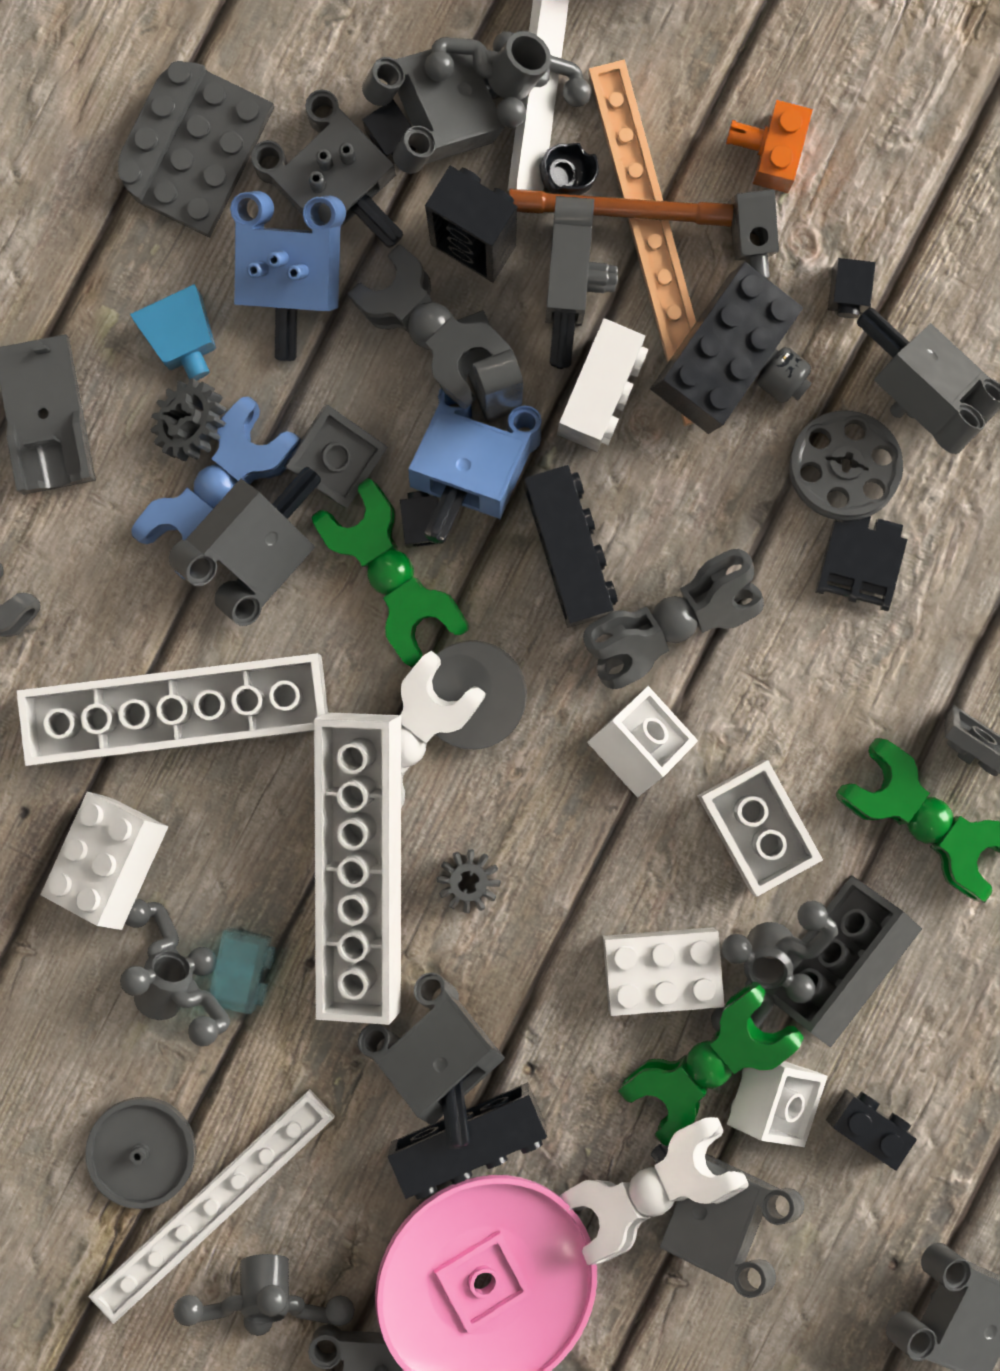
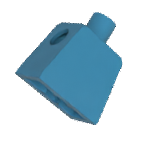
(179, 331)

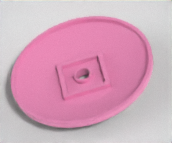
(536, 1291)

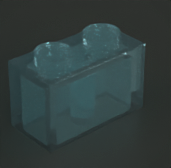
(241, 969)

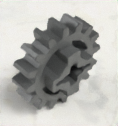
(188, 420)

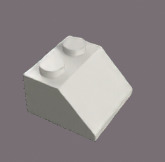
(642, 742)
(777, 1103)

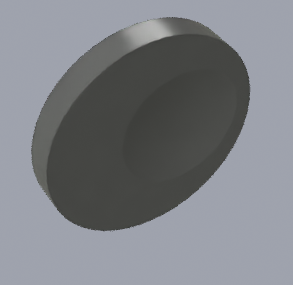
(495, 673)
(140, 1152)

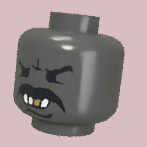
(785, 375)

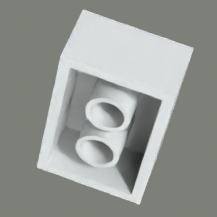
(603, 386)
(760, 827)
(104, 861)
(663, 971)

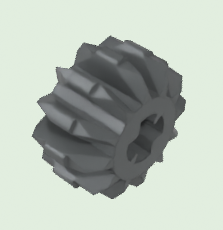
(480, 885)

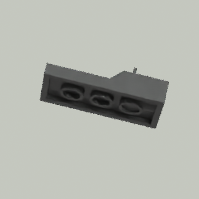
(52, 449)

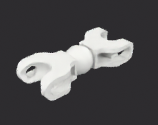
(427, 714)
(653, 1191)

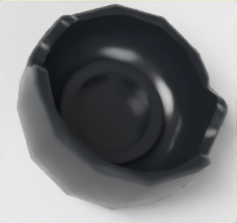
(568, 169)

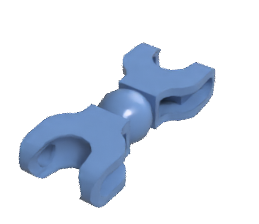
(234, 460)

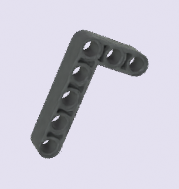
(495, 379)

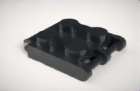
(863, 560)

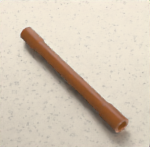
(700, 213)

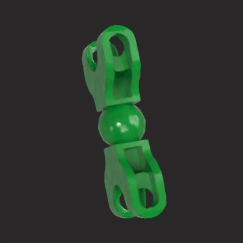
(390, 572)
(926, 818)
(711, 1062)

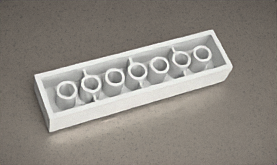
(171, 709)
(357, 867)

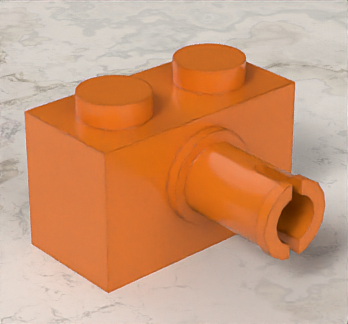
(777, 144)

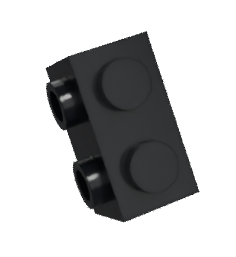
(872, 1130)

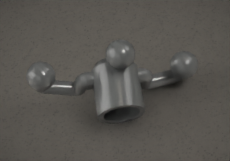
(512, 70)
(777, 941)
(168, 979)
(263, 1299)

